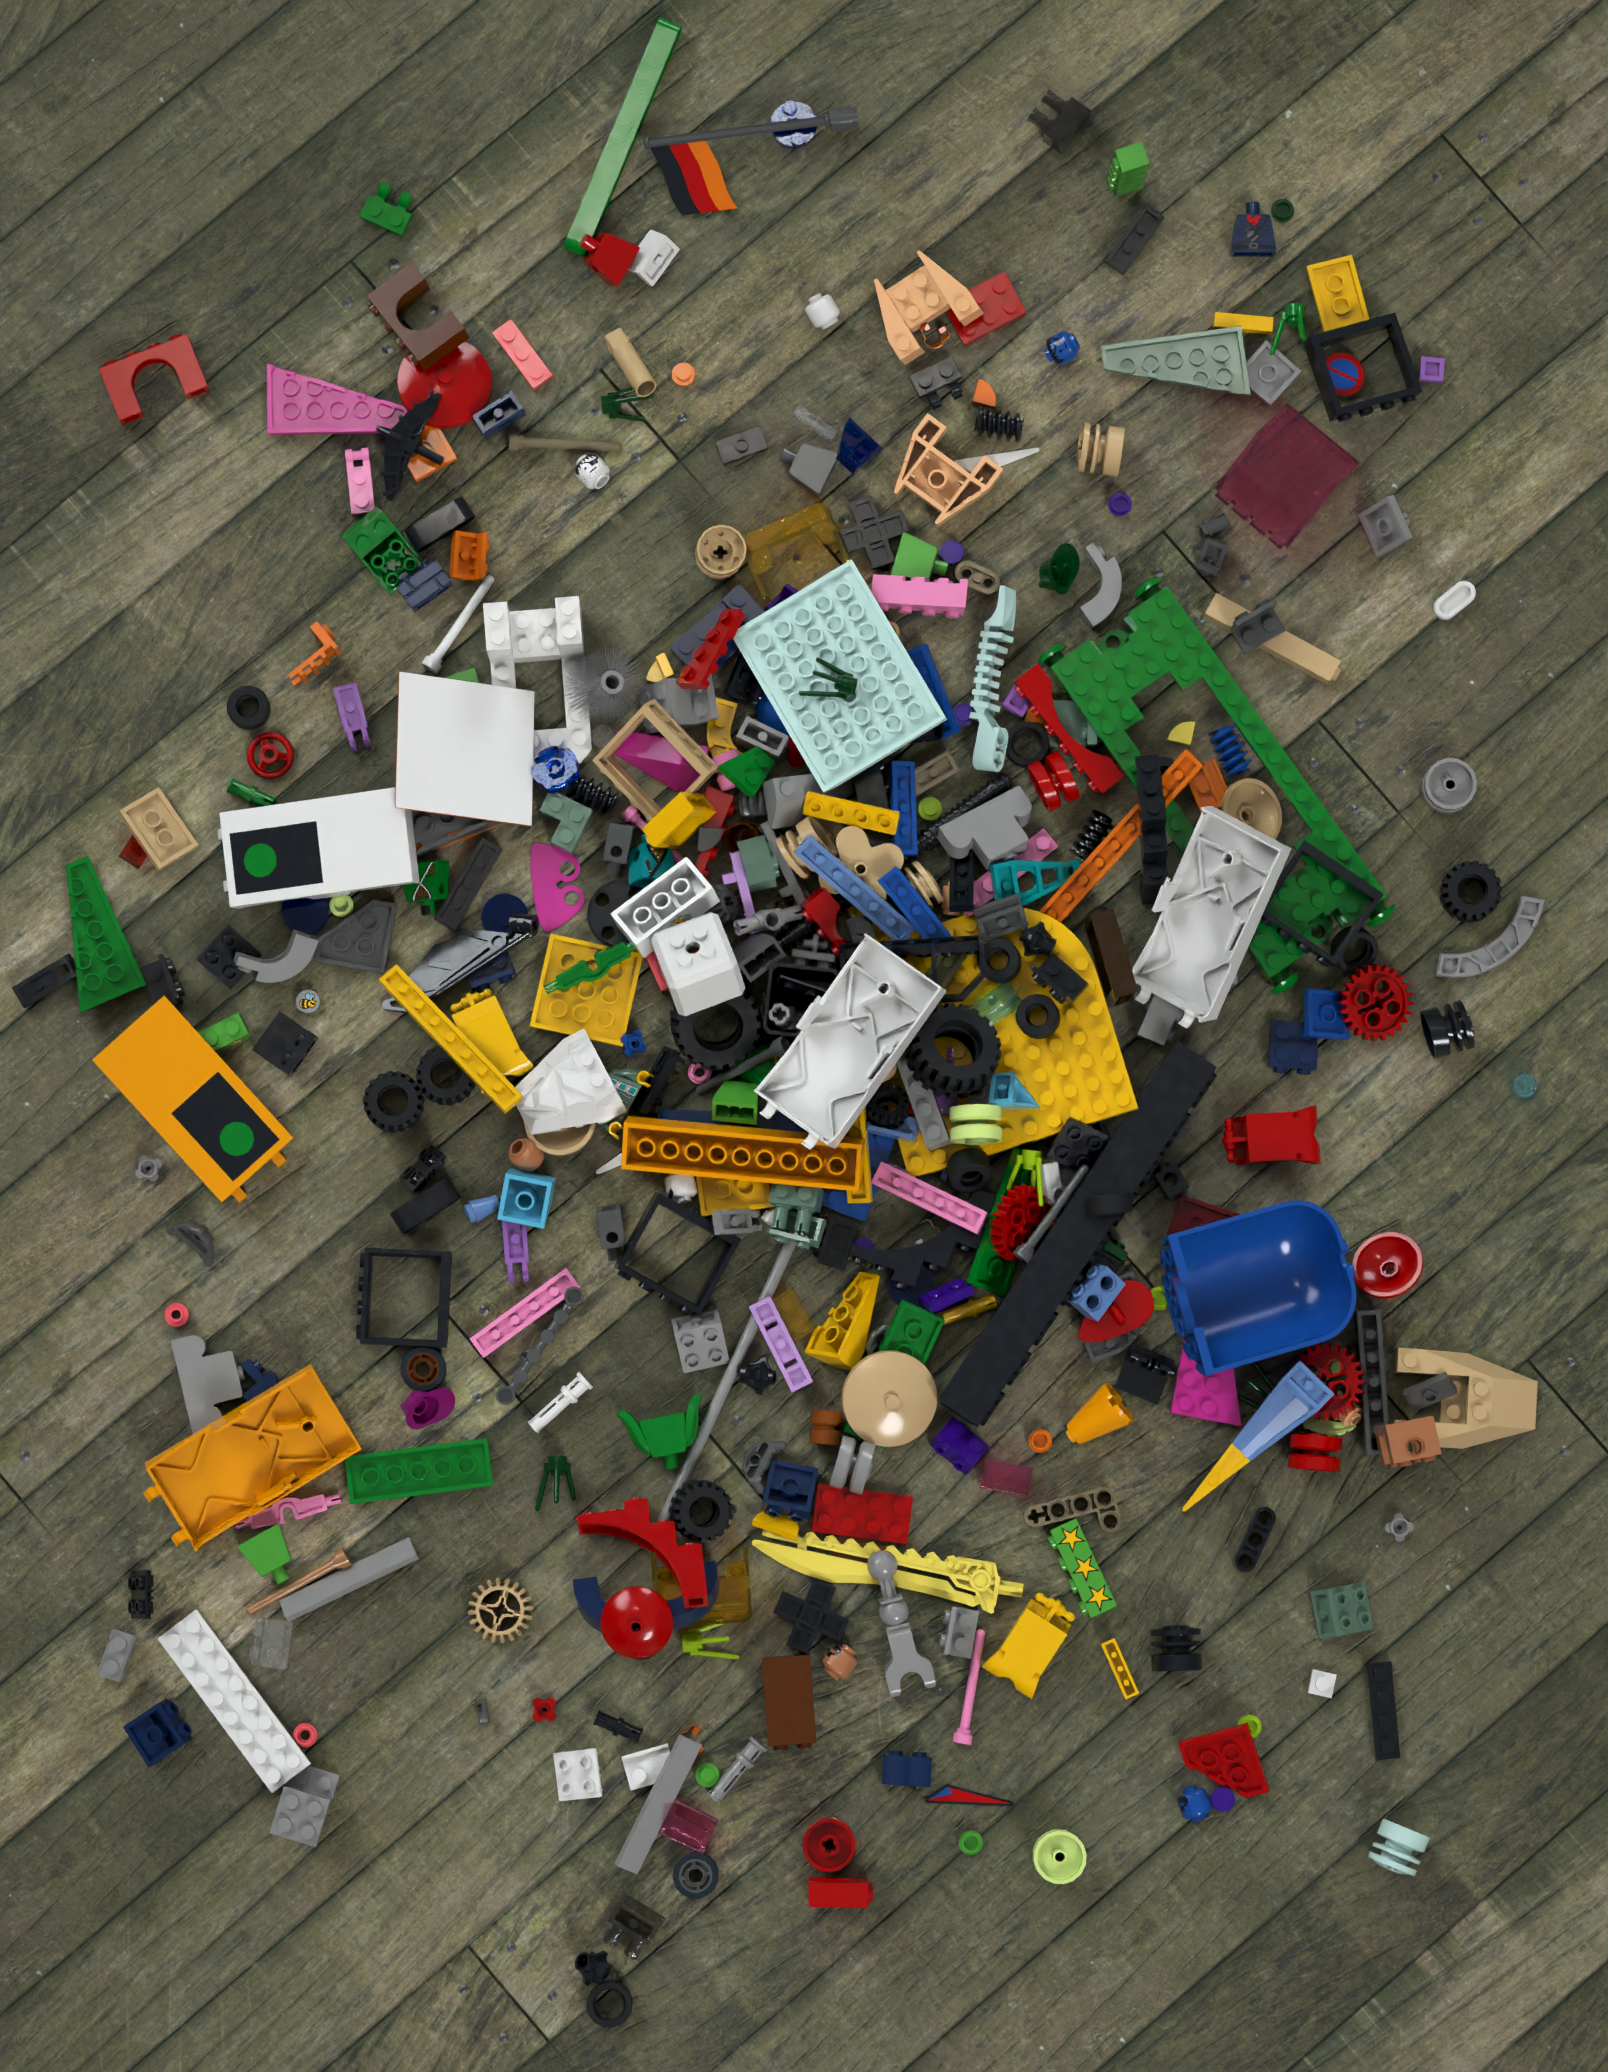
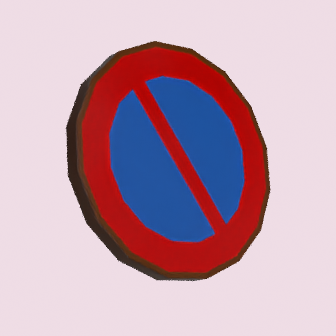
(1346, 373)

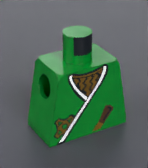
(432, 885)

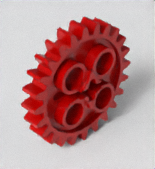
(1383, 1021)
(1016, 1220)
(1323, 1360)

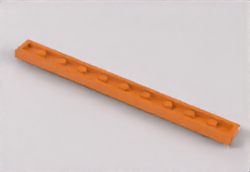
(1117, 842)

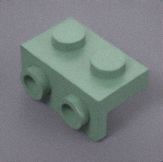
(802, 1240)

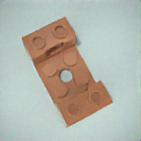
(1395, 1437)

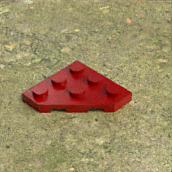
(1227, 1759)

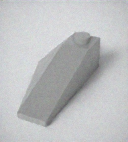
(787, 797)

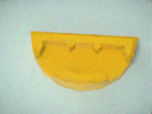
(779, 1525)

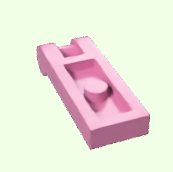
(360, 482)

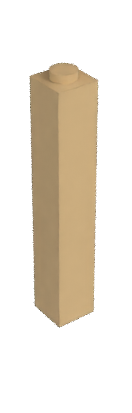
(1284, 646)

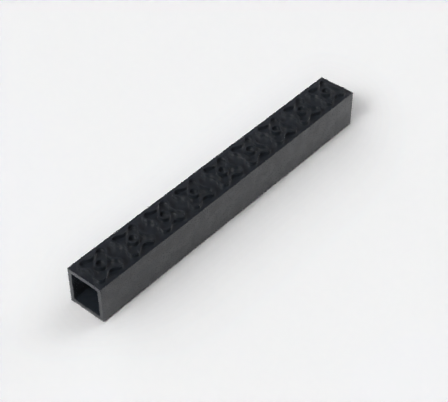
(1075, 1237)

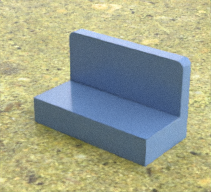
(907, 1131)

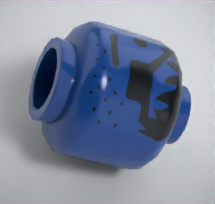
(1062, 348)
(1194, 1803)

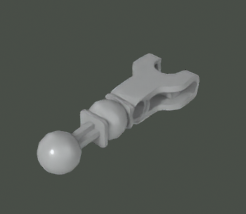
(894, 1614)

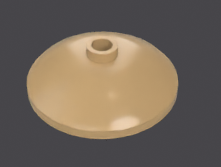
(1256, 804)
(564, 1141)

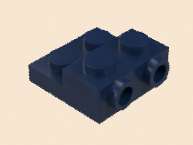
(1291, 1049)
(789, 1490)
(158, 1732)

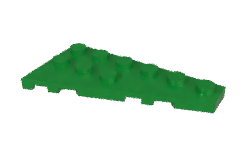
(100, 949)

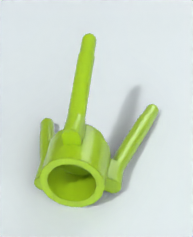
(1031, 1161)
(693, 1642)

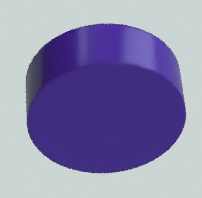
(951, 552)
(1222, 1799)

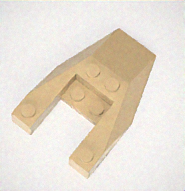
(1488, 1398)

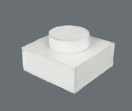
(1321, 1683)

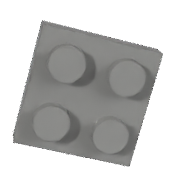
(1270, 374)

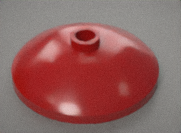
(1383, 1254)
(639, 1606)

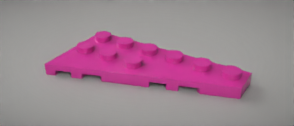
(317, 407)
(1205, 1396)

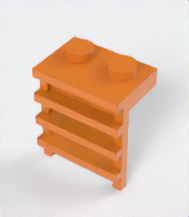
(325, 637)

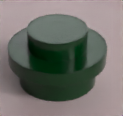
(1282, 210)

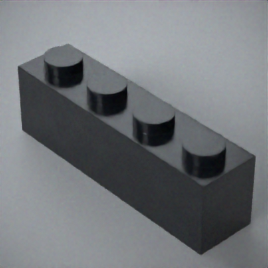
(873, 791)

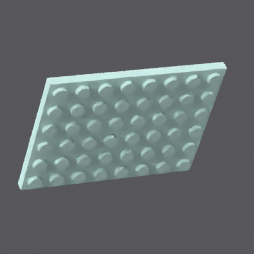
(847, 628)

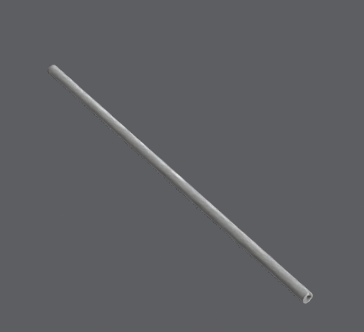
(727, 1380)

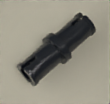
(618, 1726)

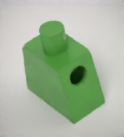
(917, 559)
(736, 1102)
(268, 1553)

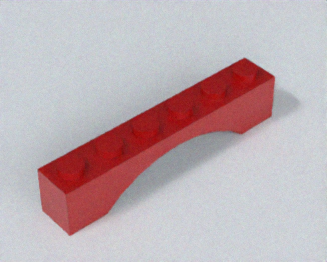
(1038, 690)
(724, 807)

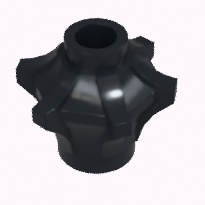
(1037, 940)
(758, 1375)
(593, 1967)

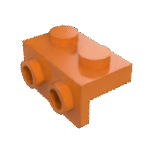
(468, 556)

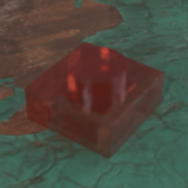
(133, 853)

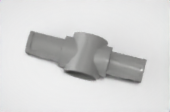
(758, 923)

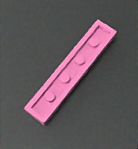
(1037, 849)
(929, 1198)
(523, 1313)

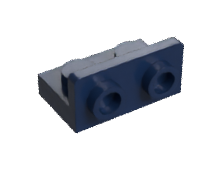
(497, 970)

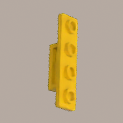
(851, 813)

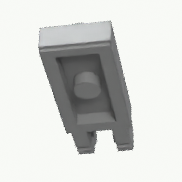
(735, 1221)

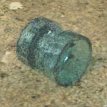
(1523, 1086)

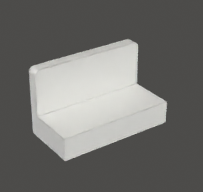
(653, 257)

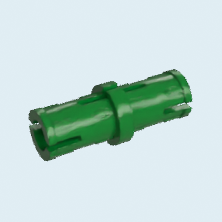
(250, 794)

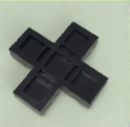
(873, 532)
(811, 1616)

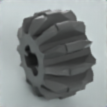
(753, 807)
(727, 906)

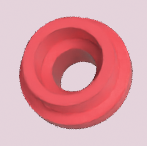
(176, 1322)
(297, 1735)

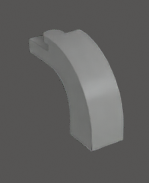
(1104, 603)
(286, 965)

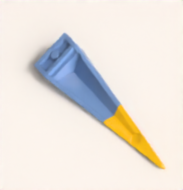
(1288, 1405)

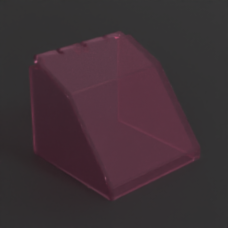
(1285, 476)

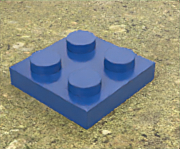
(1322, 1015)

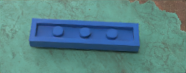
(926, 666)
(904, 801)
(912, 905)

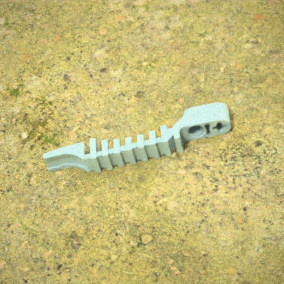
(991, 738)

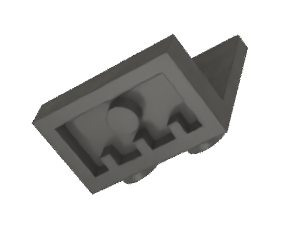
(1257, 627)

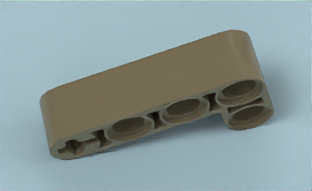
(1070, 1511)

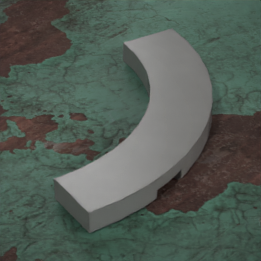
(1497, 951)

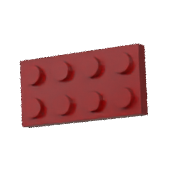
(864, 1516)

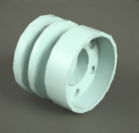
(1398, 1847)

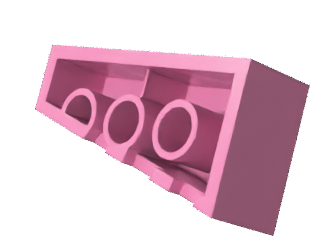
(920, 595)

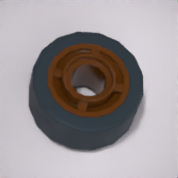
(413, 1359)

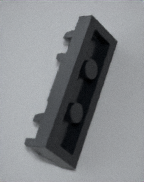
(661, 1070)

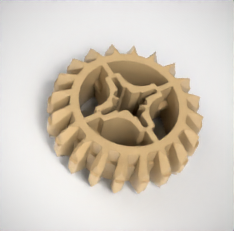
(504, 1594)

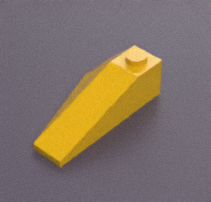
(845, 1332)

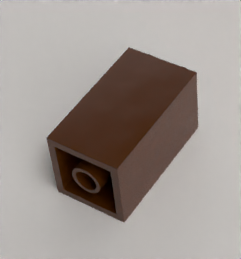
(789, 1701)

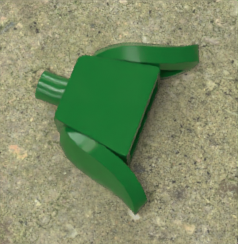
(666, 1433)

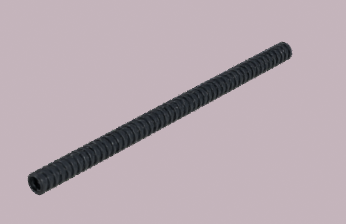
(924, 840)

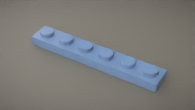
(854, 889)

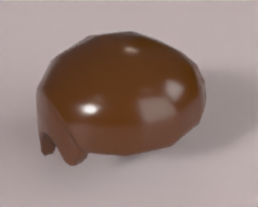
(739, 832)

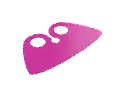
(549, 899)

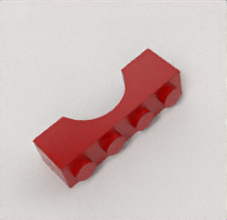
(823, 911)

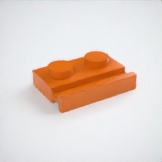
(1208, 786)

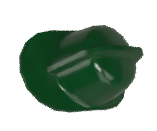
(1060, 570)

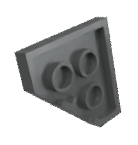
(360, 940)

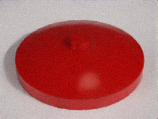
(460, 378)

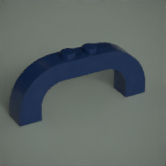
(591, 1604)

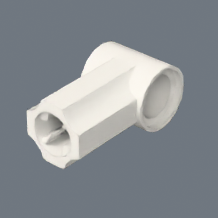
(1051, 1181)

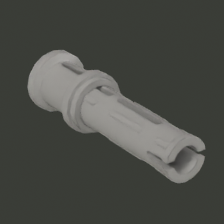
(744, 1761)

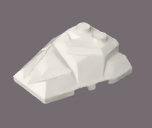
(568, 1089)

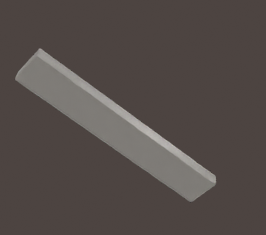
(348, 1579)
(658, 1804)

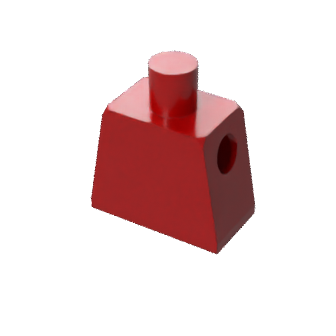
(608, 256)

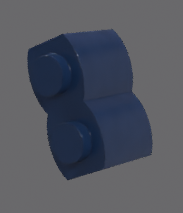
(906, 1770)

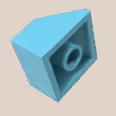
(526, 1198)

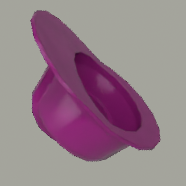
(427, 1407)

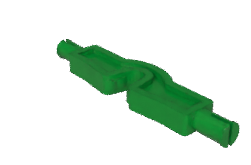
(581, 971)

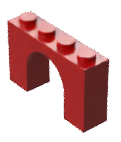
(121, 375)
(839, 1892)

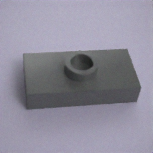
(1430, 1391)

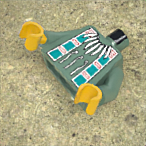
(627, 1085)

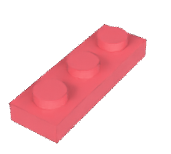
(522, 354)

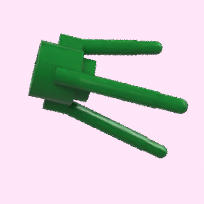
(1296, 318)

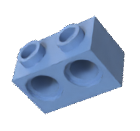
(1100, 1295)

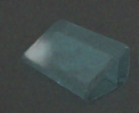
(997, 1003)

